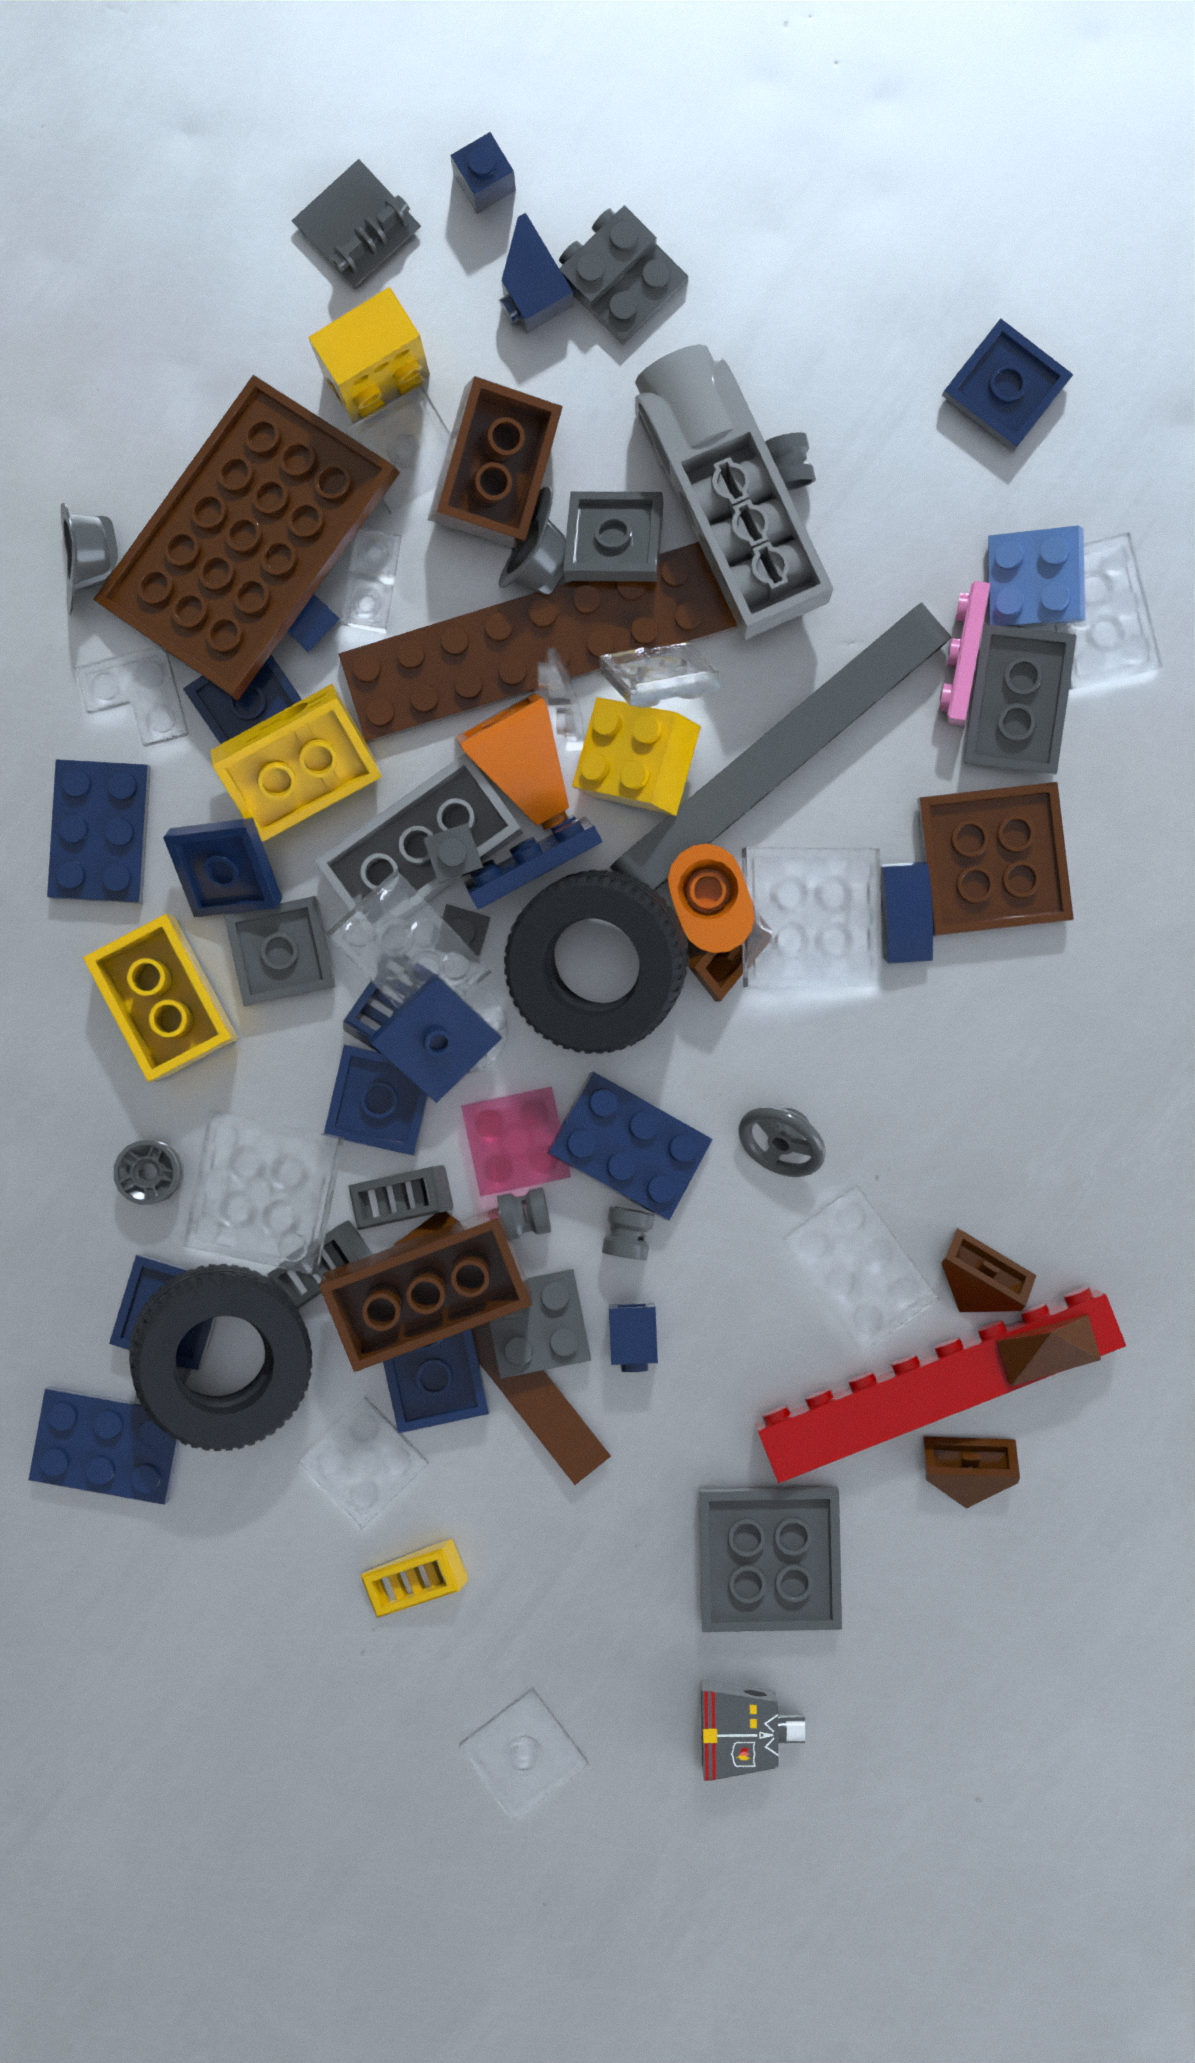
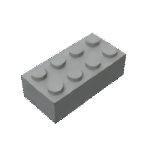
(396, 835)

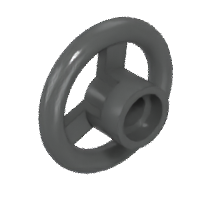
(786, 1134)

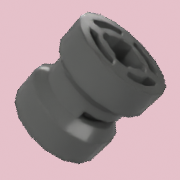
(790, 456)
(514, 1214)
(628, 1233)

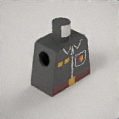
(743, 1729)

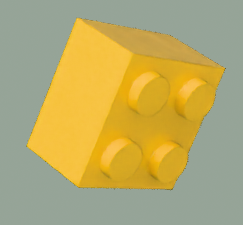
(636, 756)

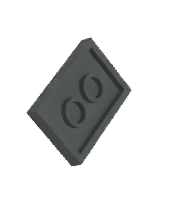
(1020, 699)

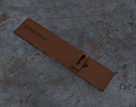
(546, 1413)

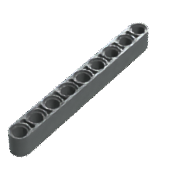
(786, 746)

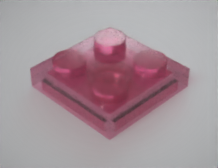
(512, 1139)

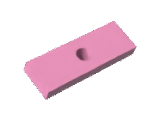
(964, 653)

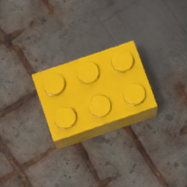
(160, 998)

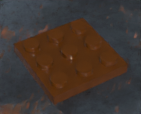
(995, 858)

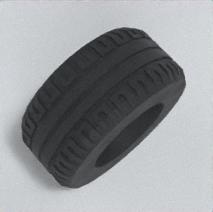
(559, 1011)
(232, 1418)

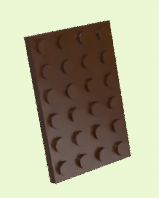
(246, 536)

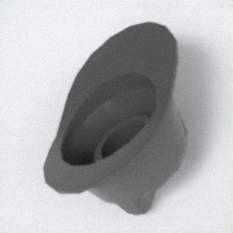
(89, 550)
(539, 559)

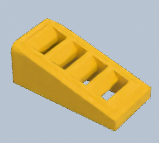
(449, 1563)

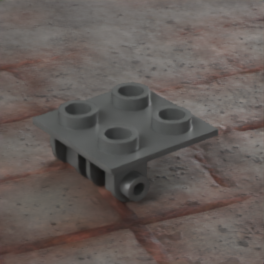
(356, 223)

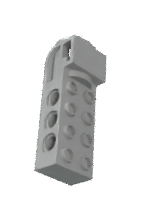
(730, 489)

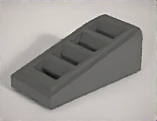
(437, 1188)
(350, 1244)

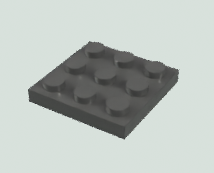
(770, 1559)

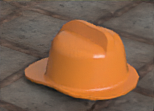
(711, 898)

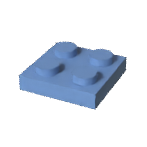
(1037, 577)

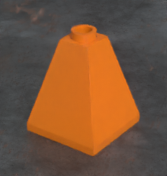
(521, 759)

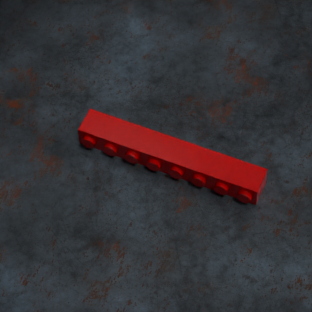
(916, 1390)

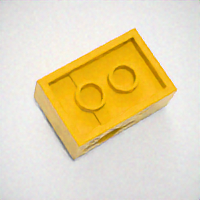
(371, 355)
(295, 763)

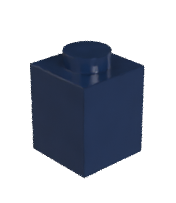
(483, 172)
(633, 1336)

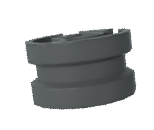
(140, 1189)

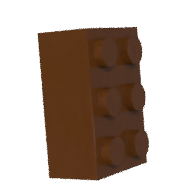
(495, 462)

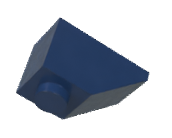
(532, 280)

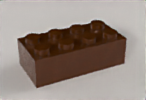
(426, 1289)

